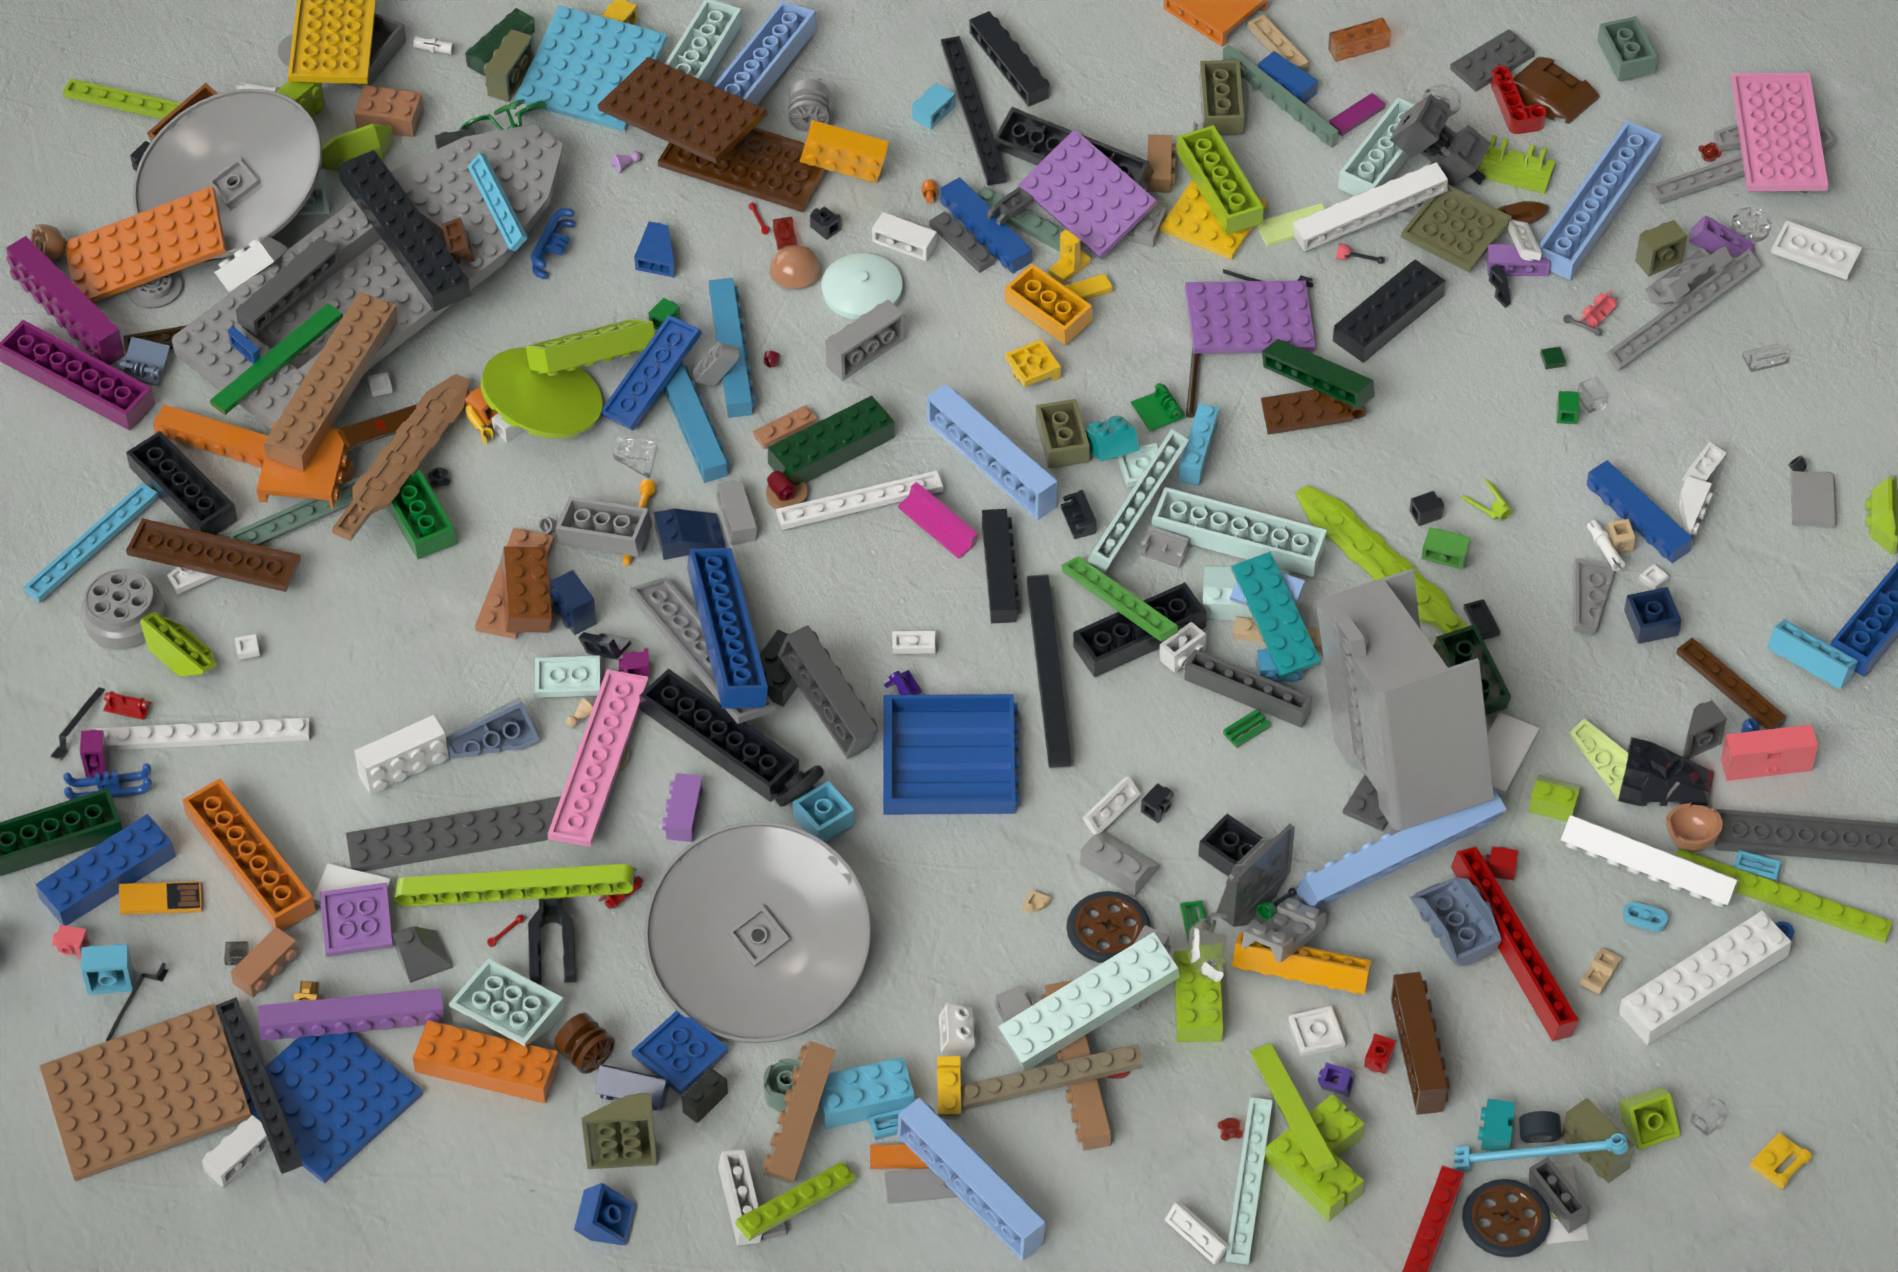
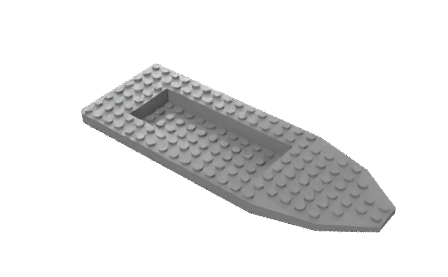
(442, 190)

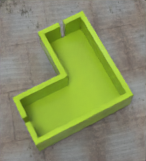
(1325, 1189)

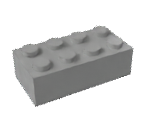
(864, 340)
(604, 526)

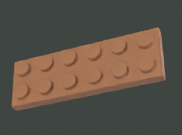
(492, 616)

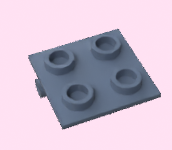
(145, 360)

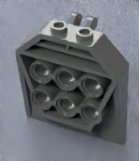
(1257, 878)

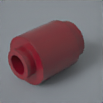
(781, 485)

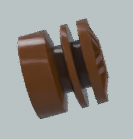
(584, 1043)

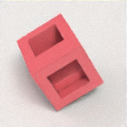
(70, 940)

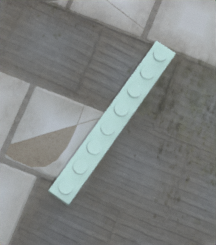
(1249, 1181)

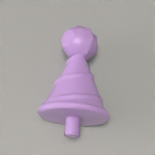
(621, 161)

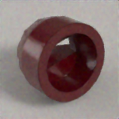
(771, 358)

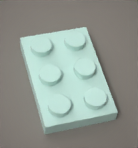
(567, 676)

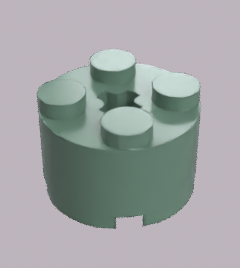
(777, 1081)

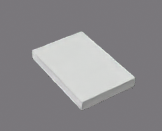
(340, 878)

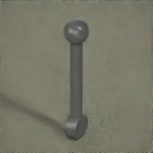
(1567, 319)

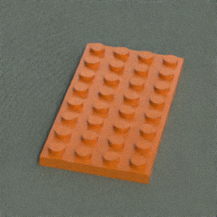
(146, 245)

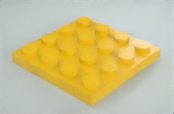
(1196, 224)

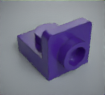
(905, 683)

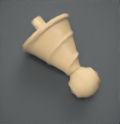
(583, 711)

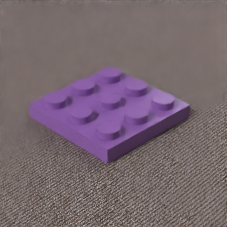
(356, 919)

